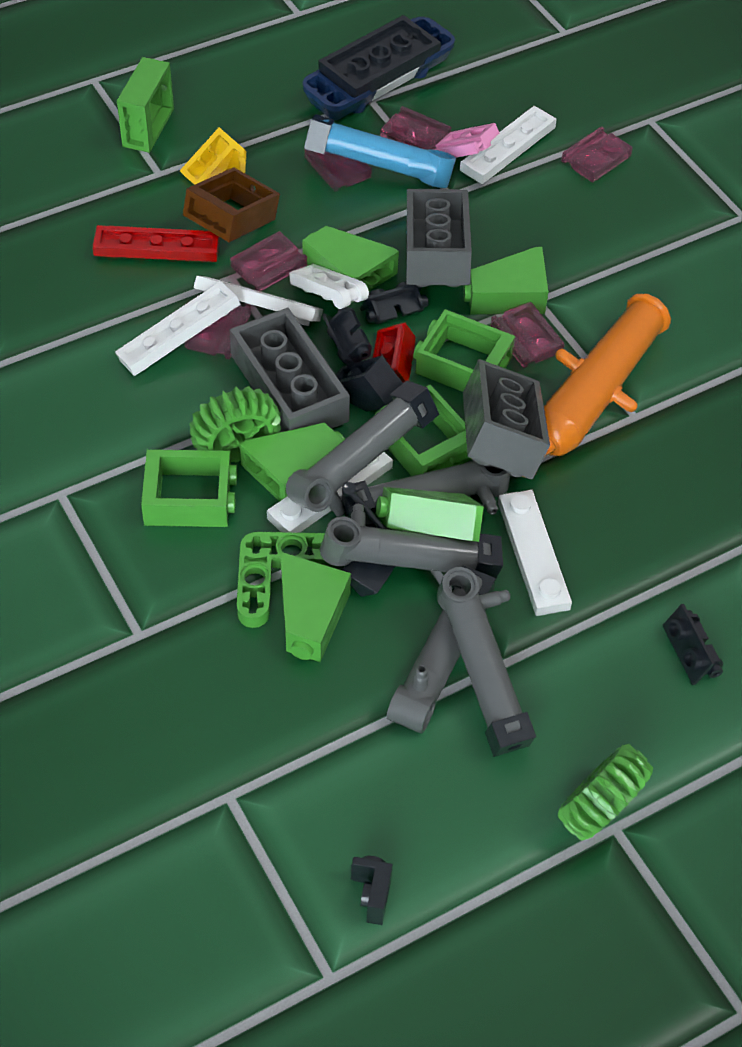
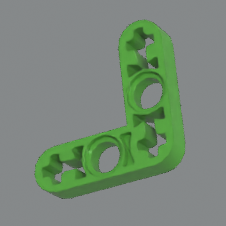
(263, 563)

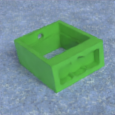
(145, 104)
(468, 333)
(444, 455)
(187, 512)

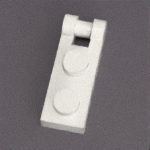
(329, 285)

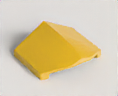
(214, 157)

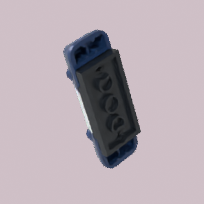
(376, 65)

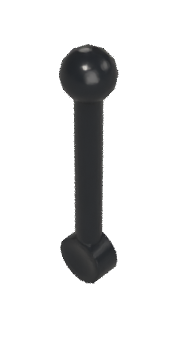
(349, 490)

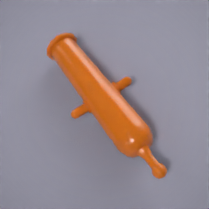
(601, 373)

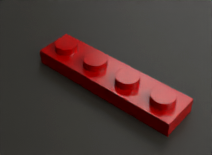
(156, 243)

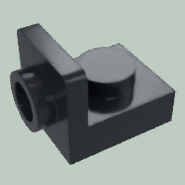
(377, 878)

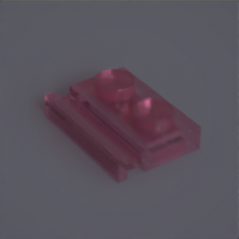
(414, 129)
(597, 154)
(338, 170)
(268, 261)
(533, 335)
(217, 336)

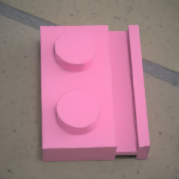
(468, 140)

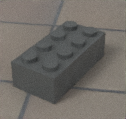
(438, 237)
(288, 366)
(505, 420)

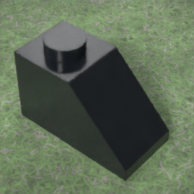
(369, 383)

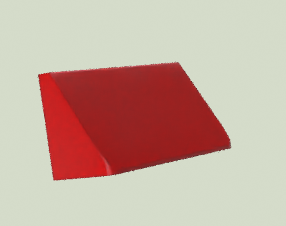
(397, 347)

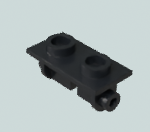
(382, 303)
(351, 343)
(689, 643)

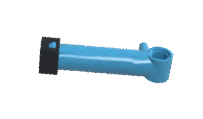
(429, 165)

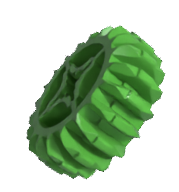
(233, 419)
(605, 792)

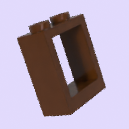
(207, 204)

